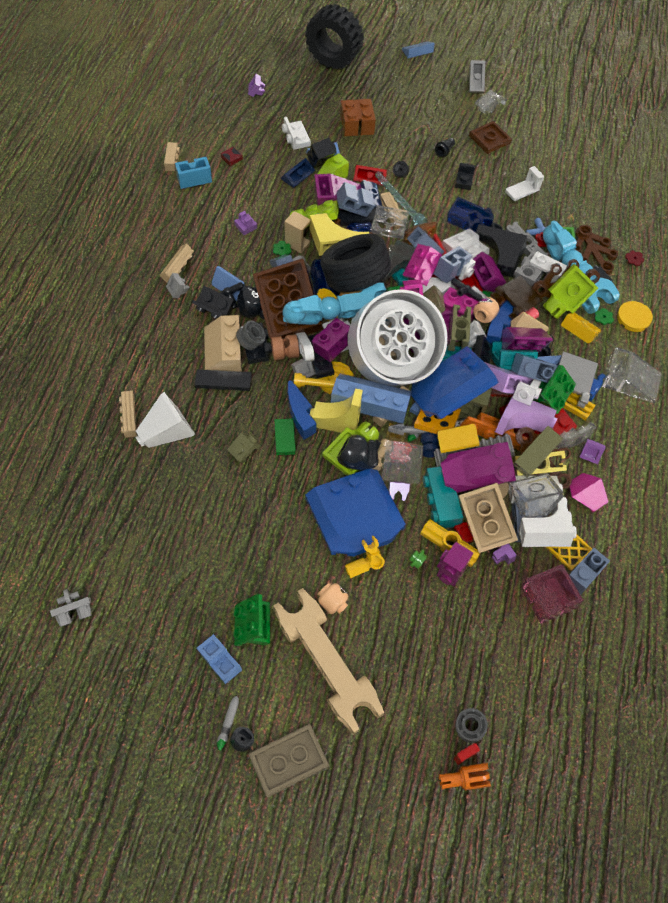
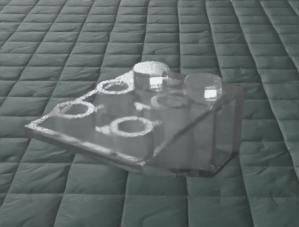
(631, 375)

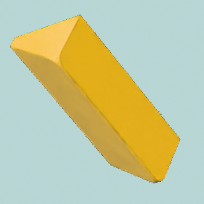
(580, 327)
(458, 438)

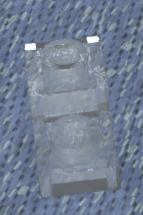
(576, 437)

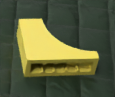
(327, 233)
(338, 415)

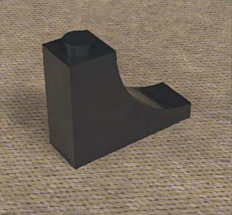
(506, 244)

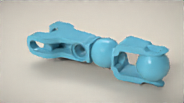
(562, 247)
(313, 309)

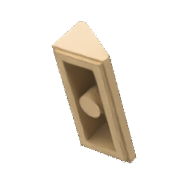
(527, 321)

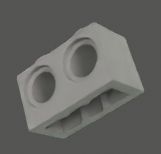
(528, 272)

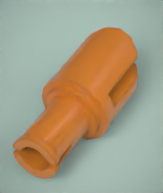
(467, 777)

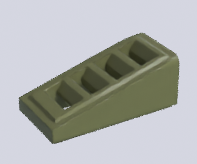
(435, 297)

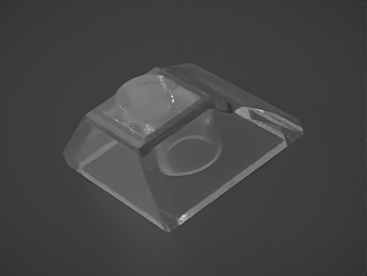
(402, 462)
(536, 495)

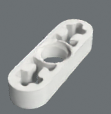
(305, 347)

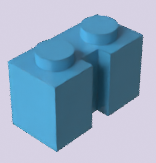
(193, 173)

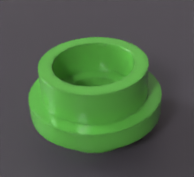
(417, 558)

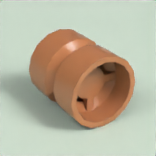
(278, 347)

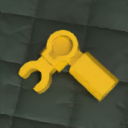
(373, 560)

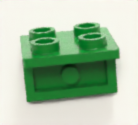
(557, 389)
(252, 621)

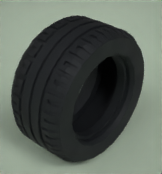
(356, 263)

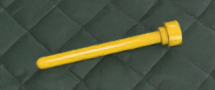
(301, 380)

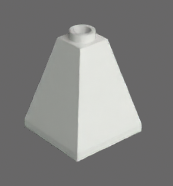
(163, 424)

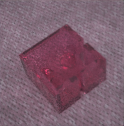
(551, 593)

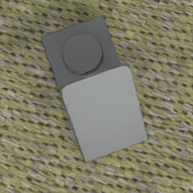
(476, 76)

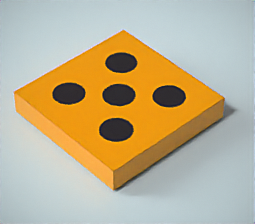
(433, 424)

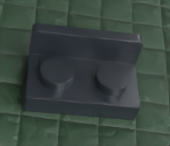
(214, 302)
(483, 348)
(260, 353)

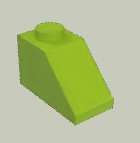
(336, 165)

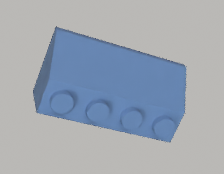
(377, 398)

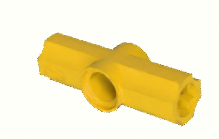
(439, 536)

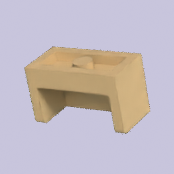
(294, 231)

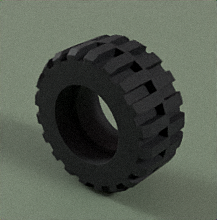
(345, 26)

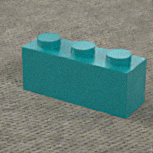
(442, 499)

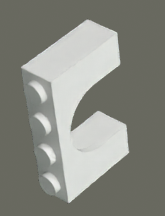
(547, 531)

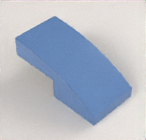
(219, 659)

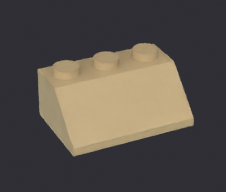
(221, 344)

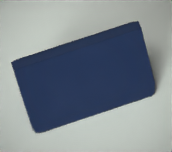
(298, 173)

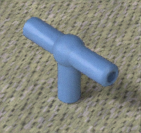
(540, 228)

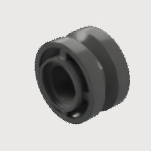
(250, 335)
(478, 717)

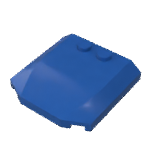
(453, 384)
(354, 511)

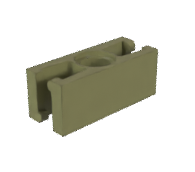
(459, 328)
(537, 451)

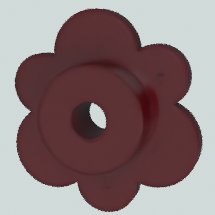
(634, 258)

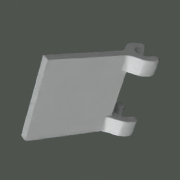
(582, 373)

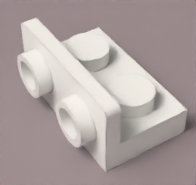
(296, 134)

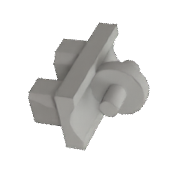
(62, 613)

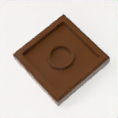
(490, 137)

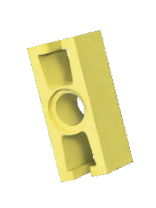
(546, 464)

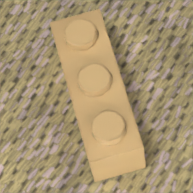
(171, 156)

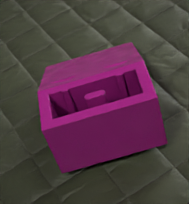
(328, 185)
(525, 338)

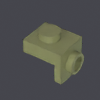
(243, 446)

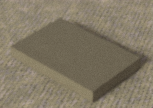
(288, 760)

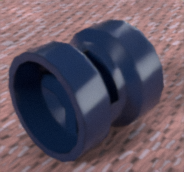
(430, 444)

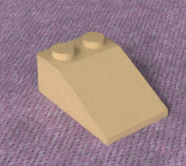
(487, 518)

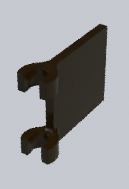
(519, 294)

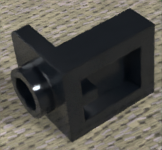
(465, 176)

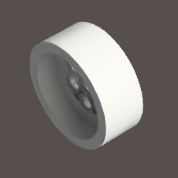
(375, 359)

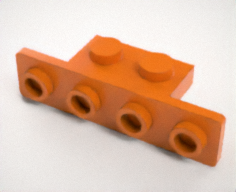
(487, 425)

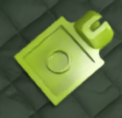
(329, 207)
(569, 292)
(334, 448)

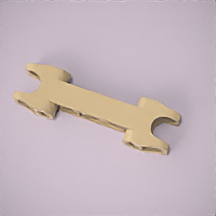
(348, 691)

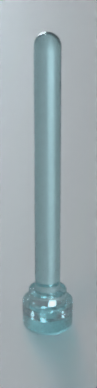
(417, 217)

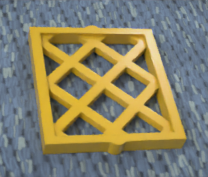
(560, 557)

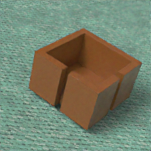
(354, 111)

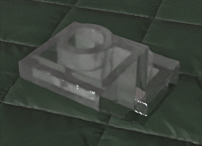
(489, 101)

